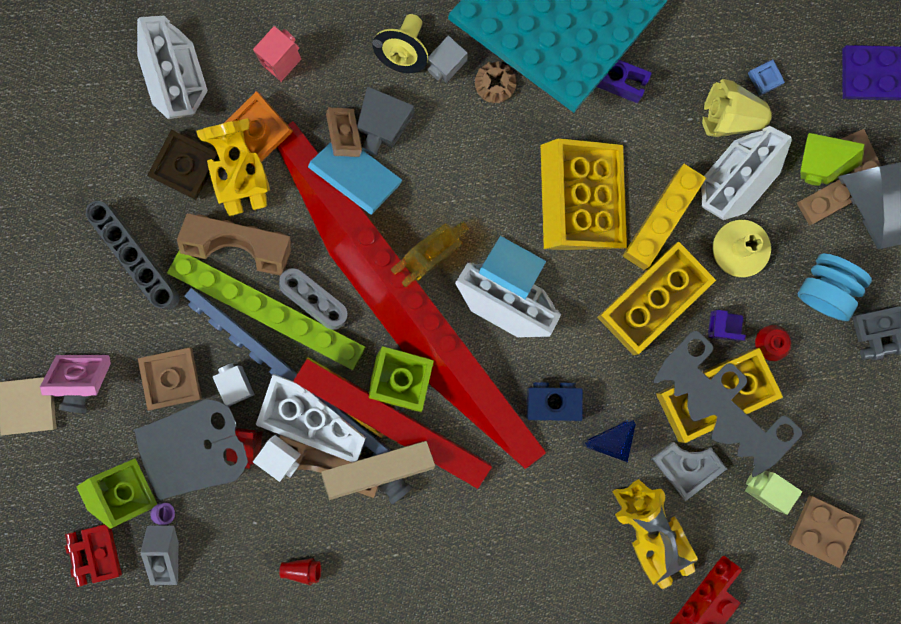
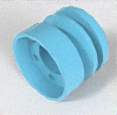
(834, 287)

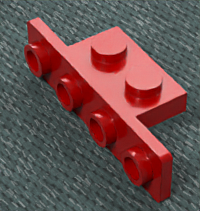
(711, 600)

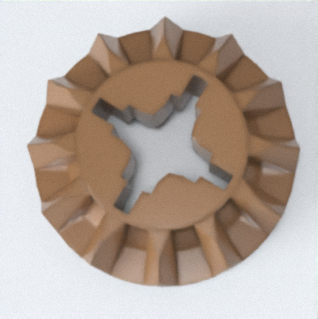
(495, 94)

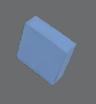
(766, 77)

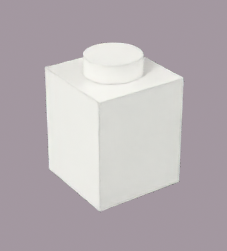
(233, 384)
(277, 458)

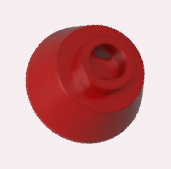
(773, 342)

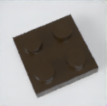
(182, 164)

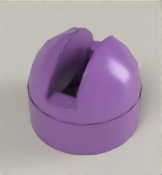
(162, 514)

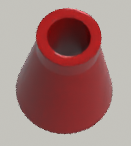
(302, 571)

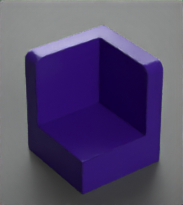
(725, 326)

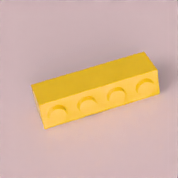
(664, 217)

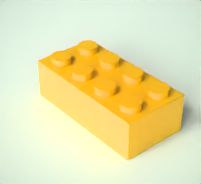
(656, 298)
(758, 392)

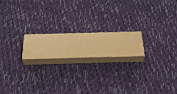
(377, 470)

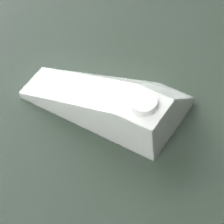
(304, 418)

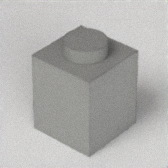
(446, 59)

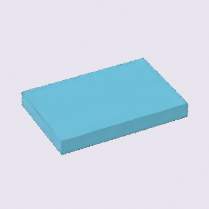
(358, 178)

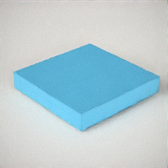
(512, 267)

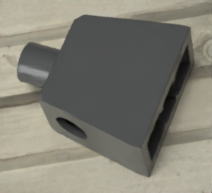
(382, 119)

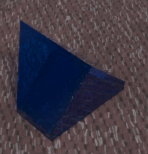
(614, 441)

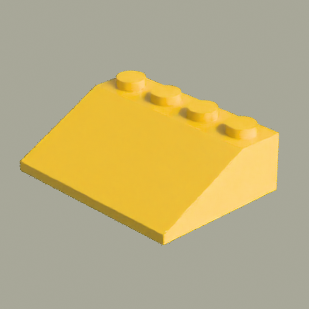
(583, 195)

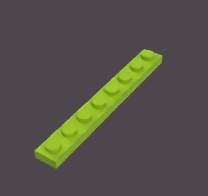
(266, 310)

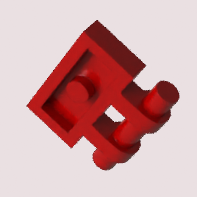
(100, 553)

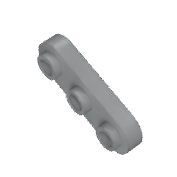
(306, 289)

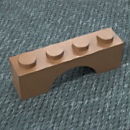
(203, 236)
(319, 461)

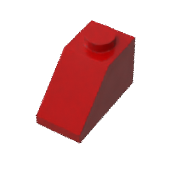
(252, 444)

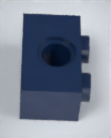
(570, 402)

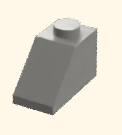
(161, 555)

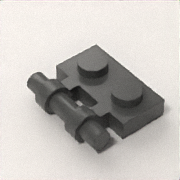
(876, 325)

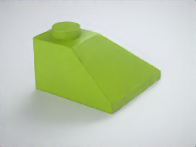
(829, 158)
(400, 379)
(117, 494)

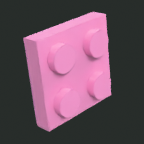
(75, 375)

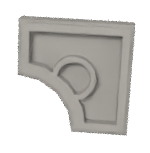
(688, 470)

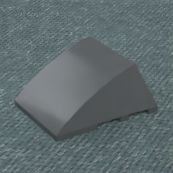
(879, 201)

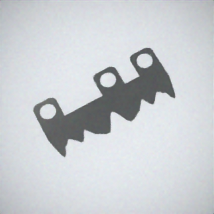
(711, 398)

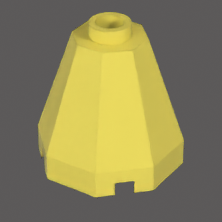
(734, 110)

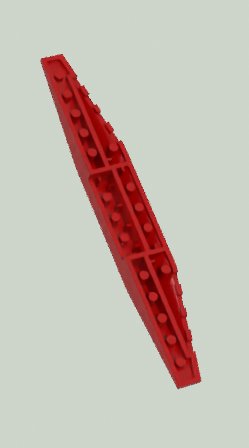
(404, 310)

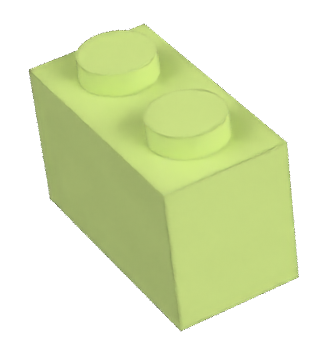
(773, 491)

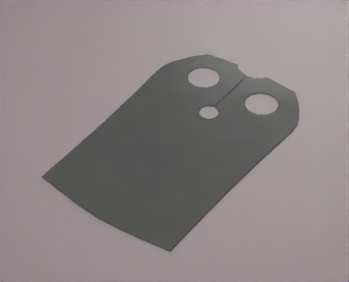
(176, 451)

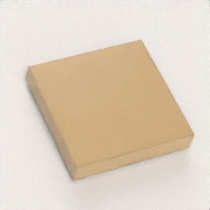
(25, 408)

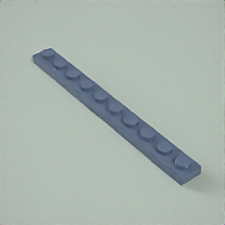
(261, 354)

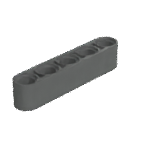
(122, 248)

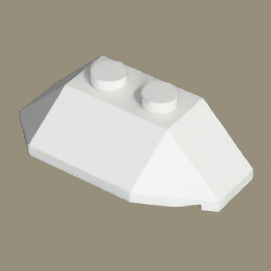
(169, 67)
(744, 172)
(516, 315)

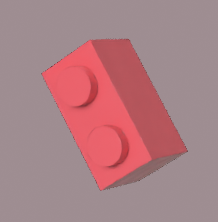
(278, 52)

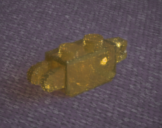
(431, 252)

